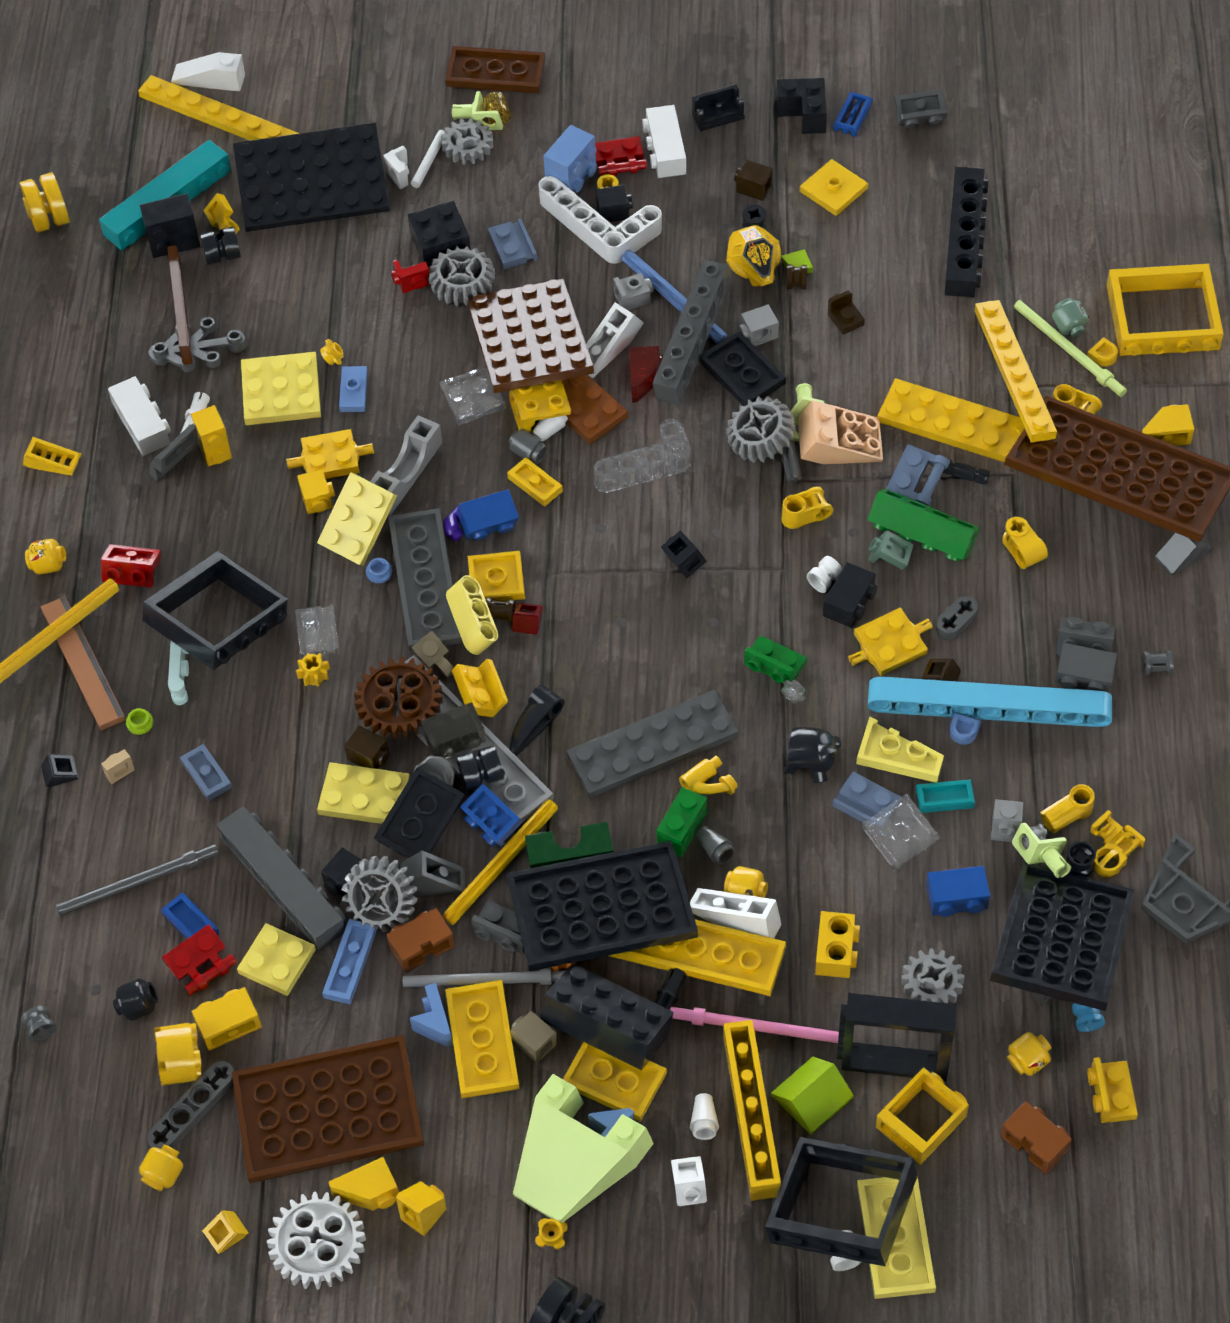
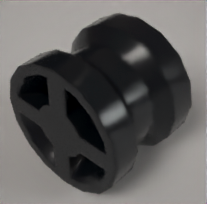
(754, 215)

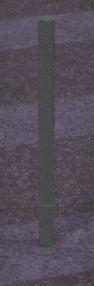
(190, 859)

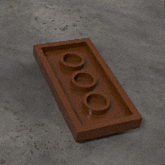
(495, 69)

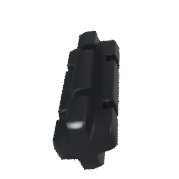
(967, 472)

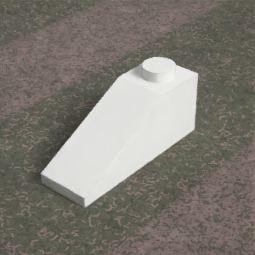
(212, 71)
(612, 336)
(737, 911)

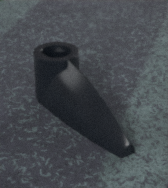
(539, 713)

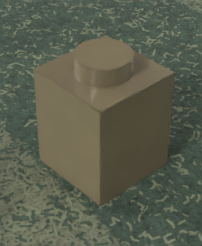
(533, 1036)

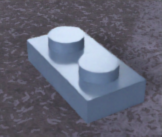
(206, 772)

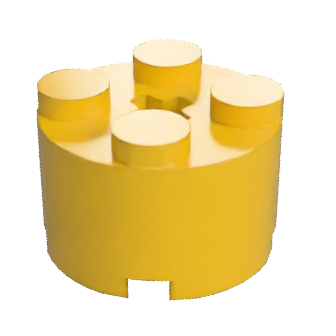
(177, 1053)

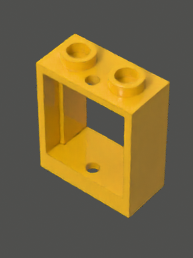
(902, 1134)

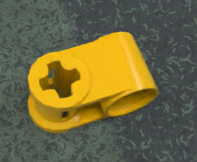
(1077, 398)
(805, 508)
(1023, 543)

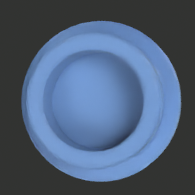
(379, 570)

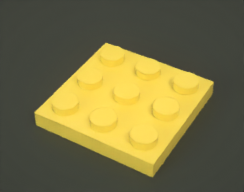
(280, 388)

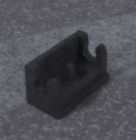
(717, 108)

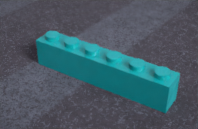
(189, 175)

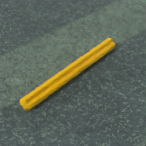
(57, 628)
(499, 862)

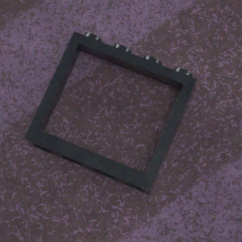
(217, 566)
(895, 1014)
(832, 1241)

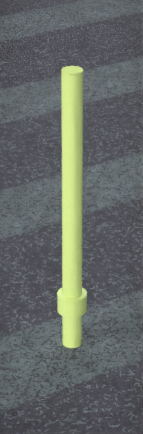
(1103, 376)

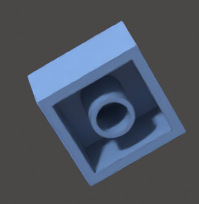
(572, 158)

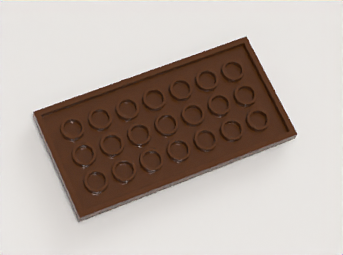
(1125, 470)

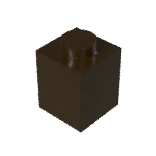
(754, 180)
(366, 748)

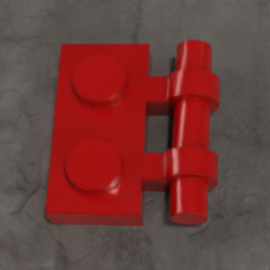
(620, 156)
(195, 952)

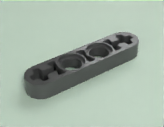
(194, 1109)

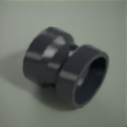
(1081, 858)

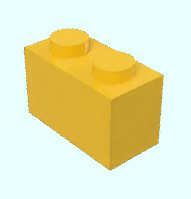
(211, 436)
(226, 1018)

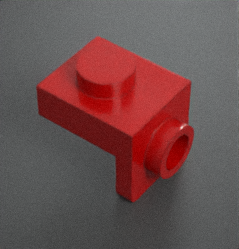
(411, 277)

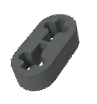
(961, 621)

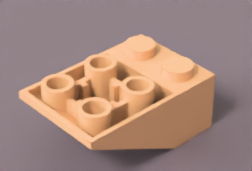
(838, 435)

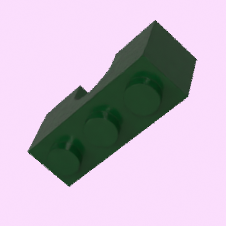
(544, 851)

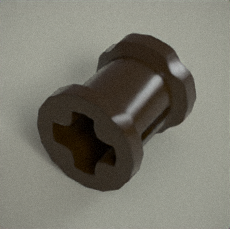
(501, 609)

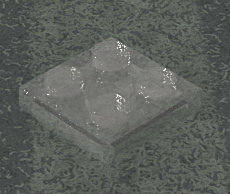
(471, 396)
(900, 831)

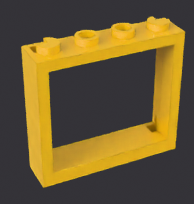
(1164, 279)

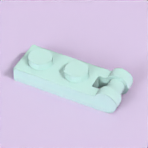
(177, 670)

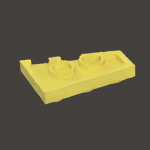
(892, 753)

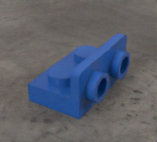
(491, 815)

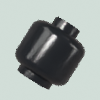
(135, 999)

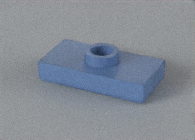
(353, 389)

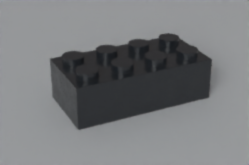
(606, 1016)

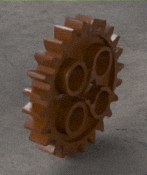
(372, 696)

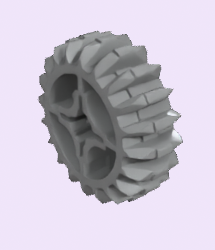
(462, 268)
(776, 427)
(397, 911)

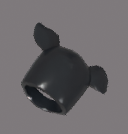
(813, 750)

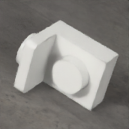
(396, 166)
(689, 1181)

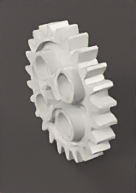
(308, 1265)

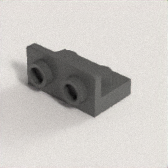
(498, 925)

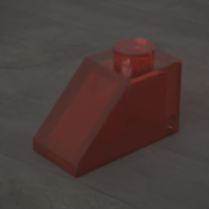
(643, 369)

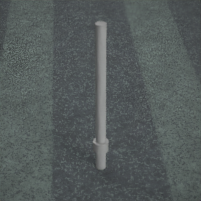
(544, 977)

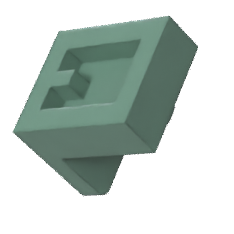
(891, 549)

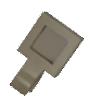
(432, 652)

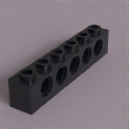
(965, 232)

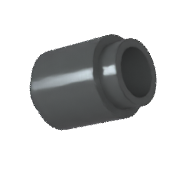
(527, 445)

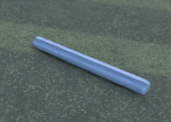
(666, 289)

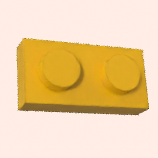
(535, 482)

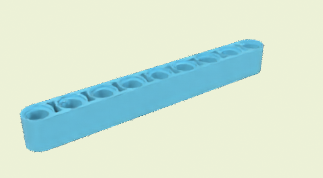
(990, 701)

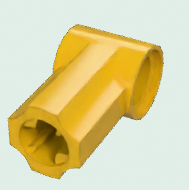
(1068, 810)

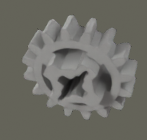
(467, 141)
(934, 976)

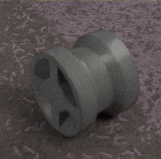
(38, 1023)

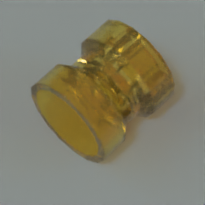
(497, 102)

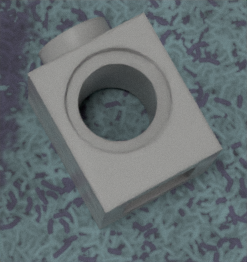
(759, 325)

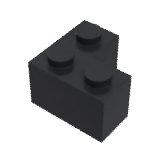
(803, 98)

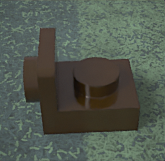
(844, 312)

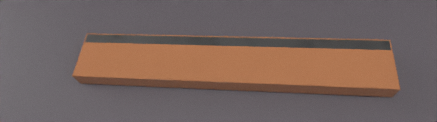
(85, 668)

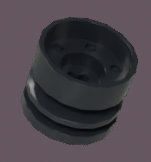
(559, 1305)

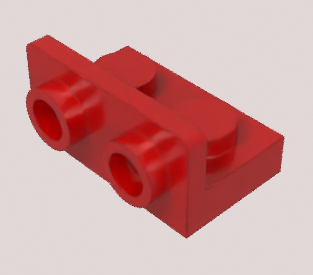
(130, 565)

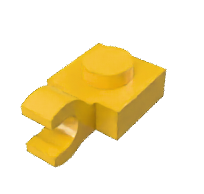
(219, 213)

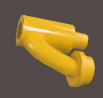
(702, 772)

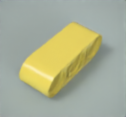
(472, 615)

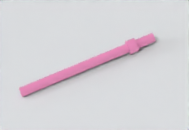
(700, 1016)

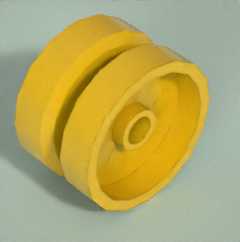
(41, 203)

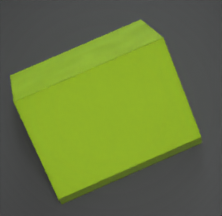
(813, 1094)

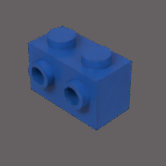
(488, 515)
(957, 891)

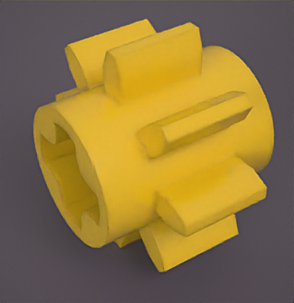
(312, 669)

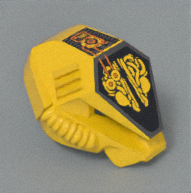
(754, 255)

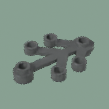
(167, 352)

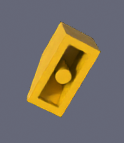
(1172, 425)
(367, 1186)
(421, 1206)

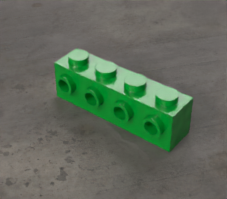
(923, 524)

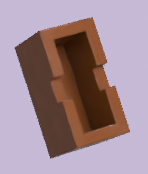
(420, 938)
(1037, 1135)

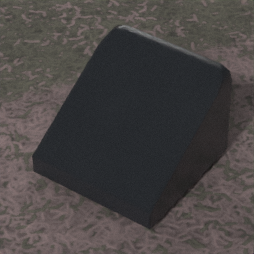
(59, 769)

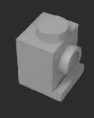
(633, 291)
(1006, 819)

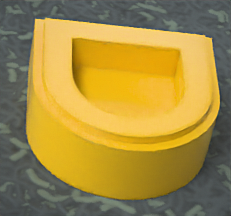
(1103, 353)

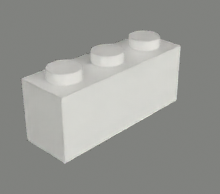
(664, 141)
(140, 415)

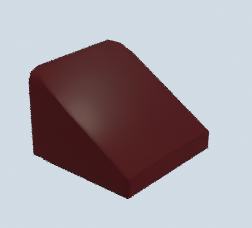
(527, 618)

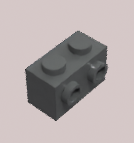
(1085, 668)

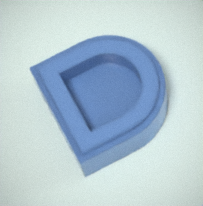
(964, 729)

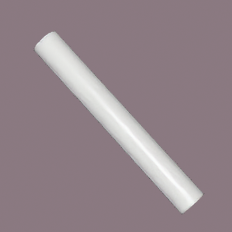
(428, 159)

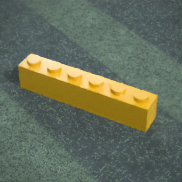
(751, 1110)

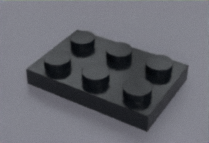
(742, 369)
(419, 815)

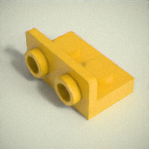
(481, 687)
(1113, 1091)

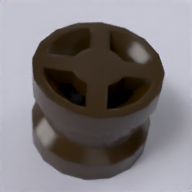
(796, 276)

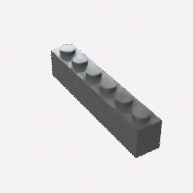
(282, 878)

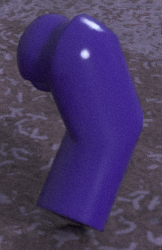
(451, 525)

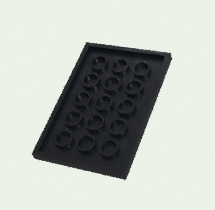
(311, 177)
(601, 905)
(1063, 936)

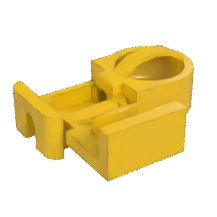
(1117, 844)

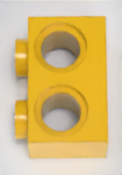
(834, 944)

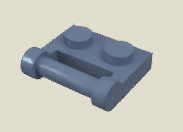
(911, 470)

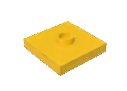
(833, 187)
(498, 575)

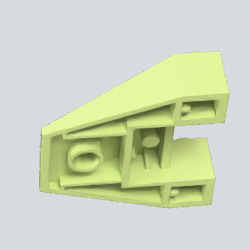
(566, 1161)

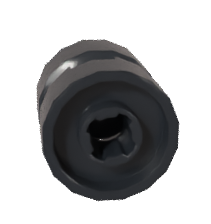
(220, 245)
(481, 767)

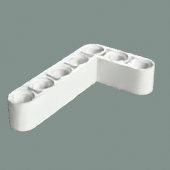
(595, 230)

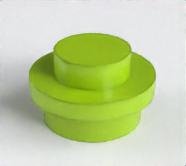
(139, 721)

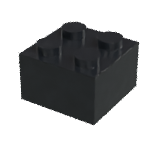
(170, 224)
(436, 230)

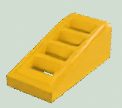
(46, 448)

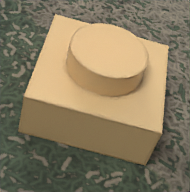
(117, 766)

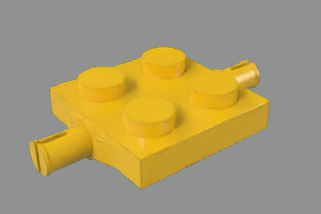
(332, 452)
(890, 641)

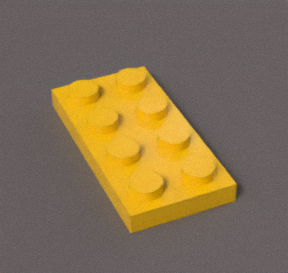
(482, 1039)

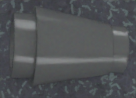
(716, 846)

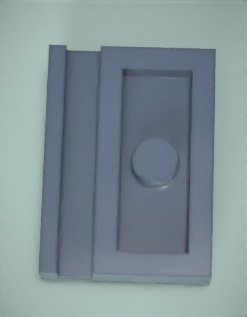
(512, 244)
(863, 797)

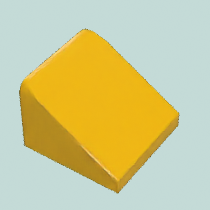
(225, 1231)

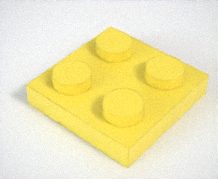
(276, 959)

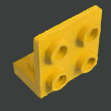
(538, 403)

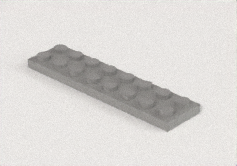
(520, 787)

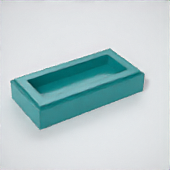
(945, 796)

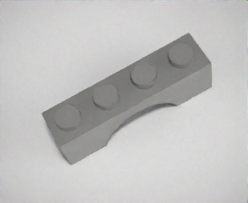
(418, 448)

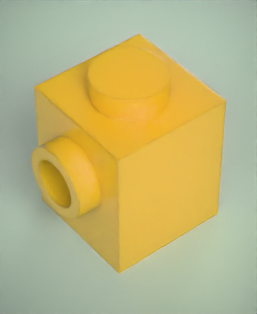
(316, 491)

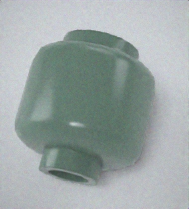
(1070, 317)

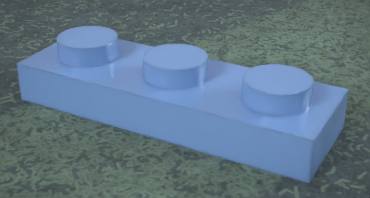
(349, 962)

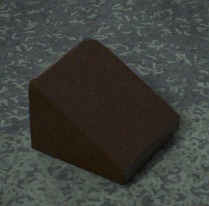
(942, 670)

